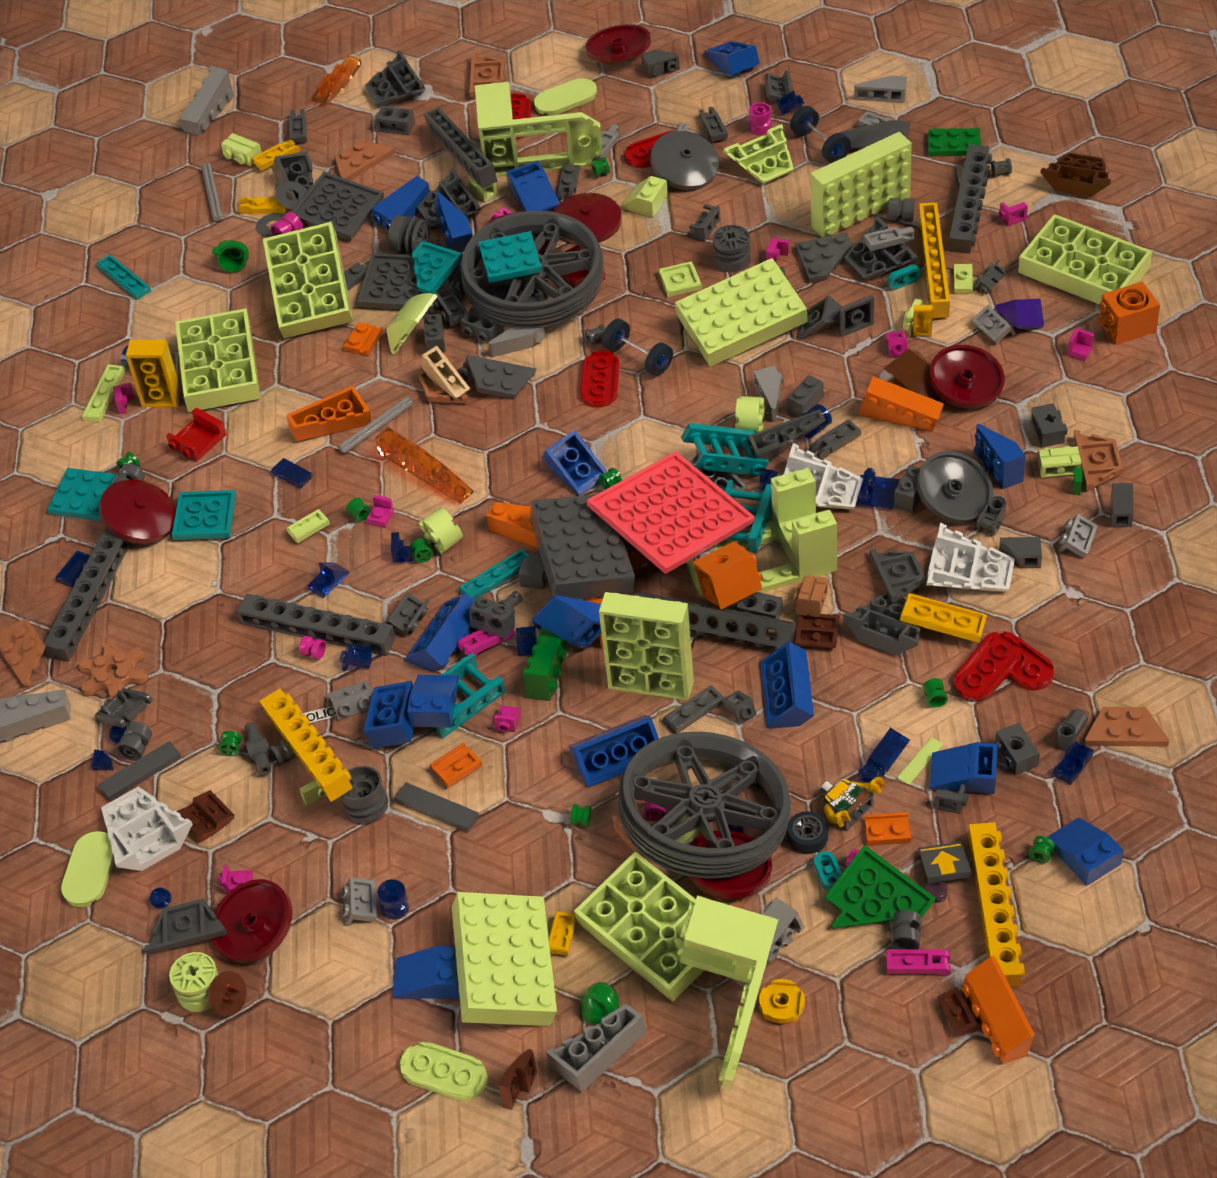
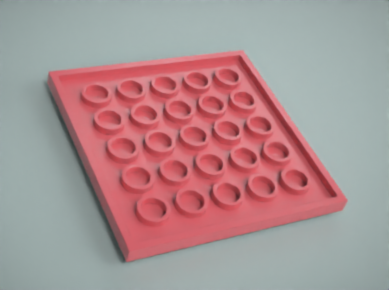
(670, 512)

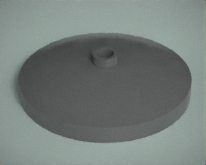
(684, 160)
(954, 487)

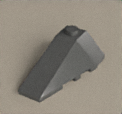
(776, 439)

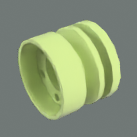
(191, 980)

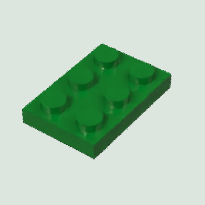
(952, 141)

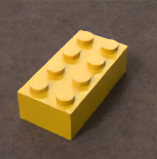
(153, 373)

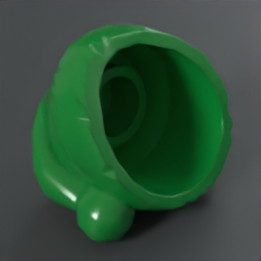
(231, 255)
(599, 1002)

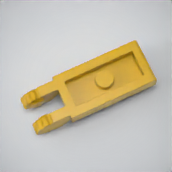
(265, 159)
(260, 205)

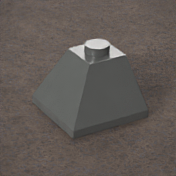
(856, 315)
(821, 317)

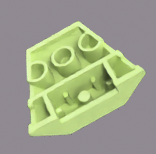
(764, 156)
(407, 319)

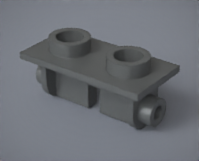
(993, 272)

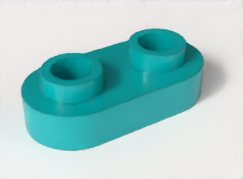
(904, 277)
(827, 873)

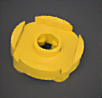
(782, 1013)

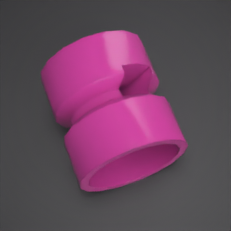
(760, 118)
(288, 223)

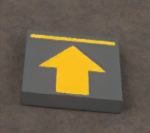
(944, 862)

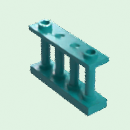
(725, 437)
(762, 514)
(476, 700)

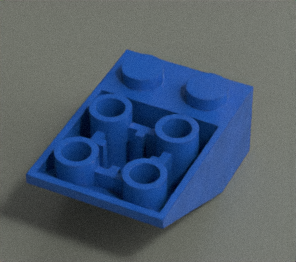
(532, 187)
(453, 224)
(999, 456)
(571, 619)
(965, 765)

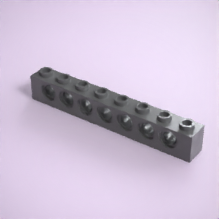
(461, 148)
(969, 199)
(85, 596)
(317, 623)
(784, 629)

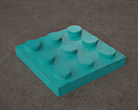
(510, 256)
(80, 494)
(204, 515)

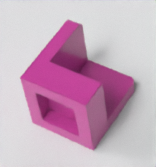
(1080, 344)

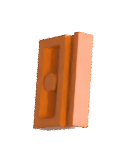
(363, 339)
(456, 765)
(887, 828)

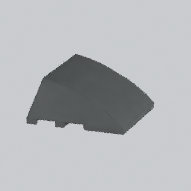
(394, 83)
(455, 192)
(881, 261)
(881, 625)

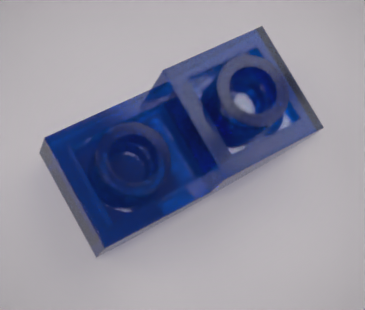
(1073, 763)

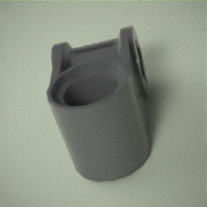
(992, 515)

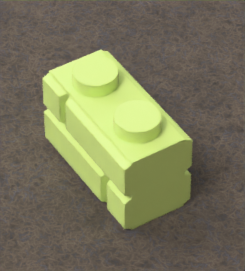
(240, 149)
(1058, 461)

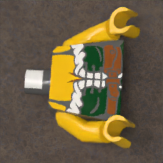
(849, 800)

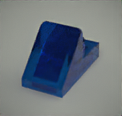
(328, 579)

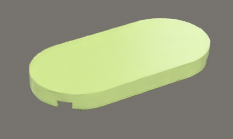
(565, 96)
(88, 869)
(443, 1071)

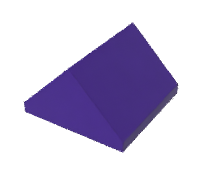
(1023, 313)

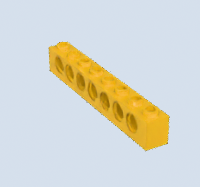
(934, 260)
(306, 745)
(983, 836)

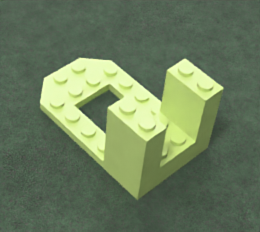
(499, 133)
(804, 534)
(734, 946)

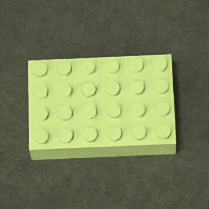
(860, 184)
(1083, 259)
(307, 280)
(741, 312)
(217, 360)
(647, 645)
(641, 921)
(503, 959)

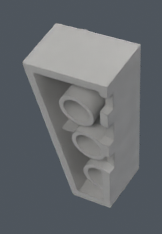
(207, 101)
(31, 712)
(787, 925)
(597, 1048)

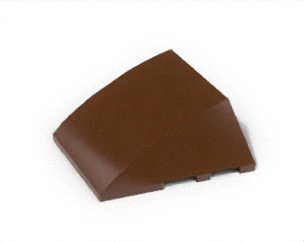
(1077, 175)
(910, 372)

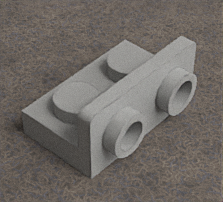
(993, 324)
(1077, 535)
(351, 699)
(359, 900)

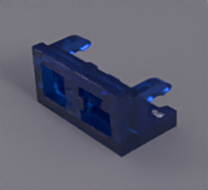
(887, 751)

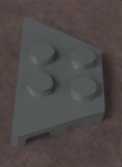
(498, 377)
(898, 572)
(184, 926)

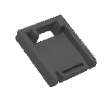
(123, 707)

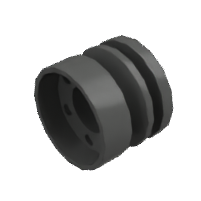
(407, 233)
(731, 248)
(367, 798)

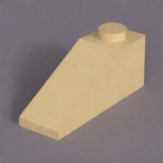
(443, 373)

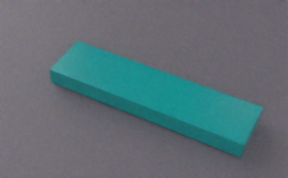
(123, 277)
(494, 576)

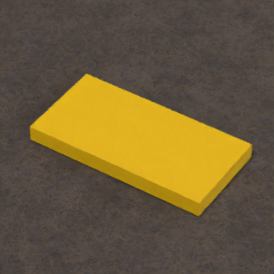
(943, 617)

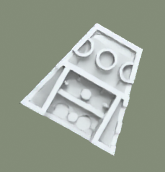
(834, 486)
(967, 564)
(143, 829)

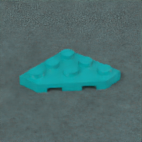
(433, 265)

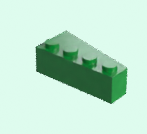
(544, 666)

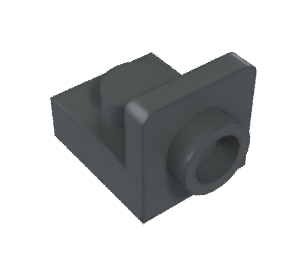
(740, 705)
(951, 801)

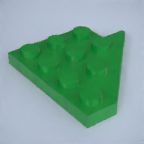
(873, 891)

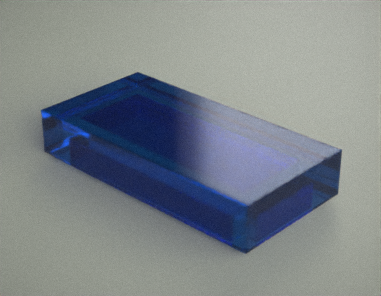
(291, 473)
(72, 569)

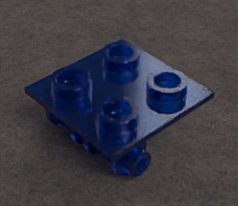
(876, 490)

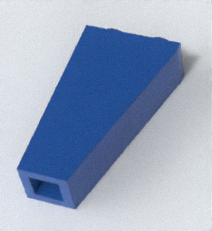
(401, 202)

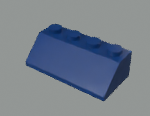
(442, 634)
(786, 687)
(612, 750)

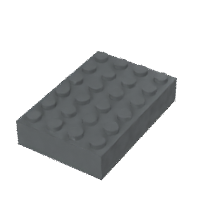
(580, 549)

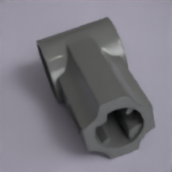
(1070, 729)

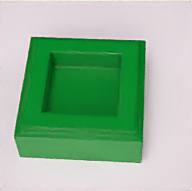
(1077, 480)

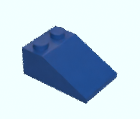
(734, 57)
(574, 463)
(433, 701)
(388, 716)
(1086, 850)
(427, 974)

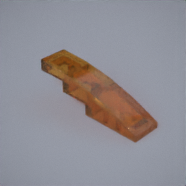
(337, 80)

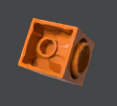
(1129, 313)
(728, 575)

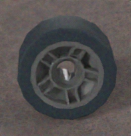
(813, 824)

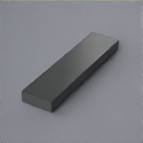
(139, 770)
(437, 807)

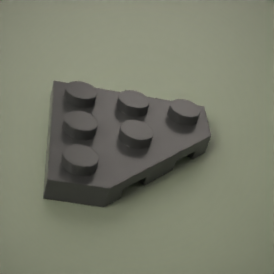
(822, 255)

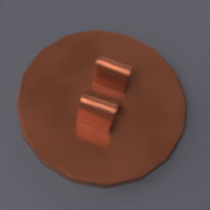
(227, 993)

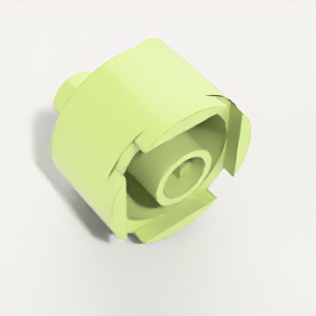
(750, 413)
(440, 530)

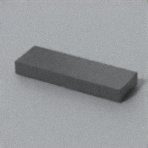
(693, 709)

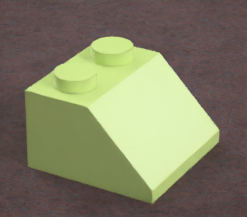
(647, 197)

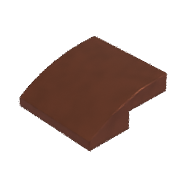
(818, 631)
(207, 815)
(959, 1012)
(518, 1077)

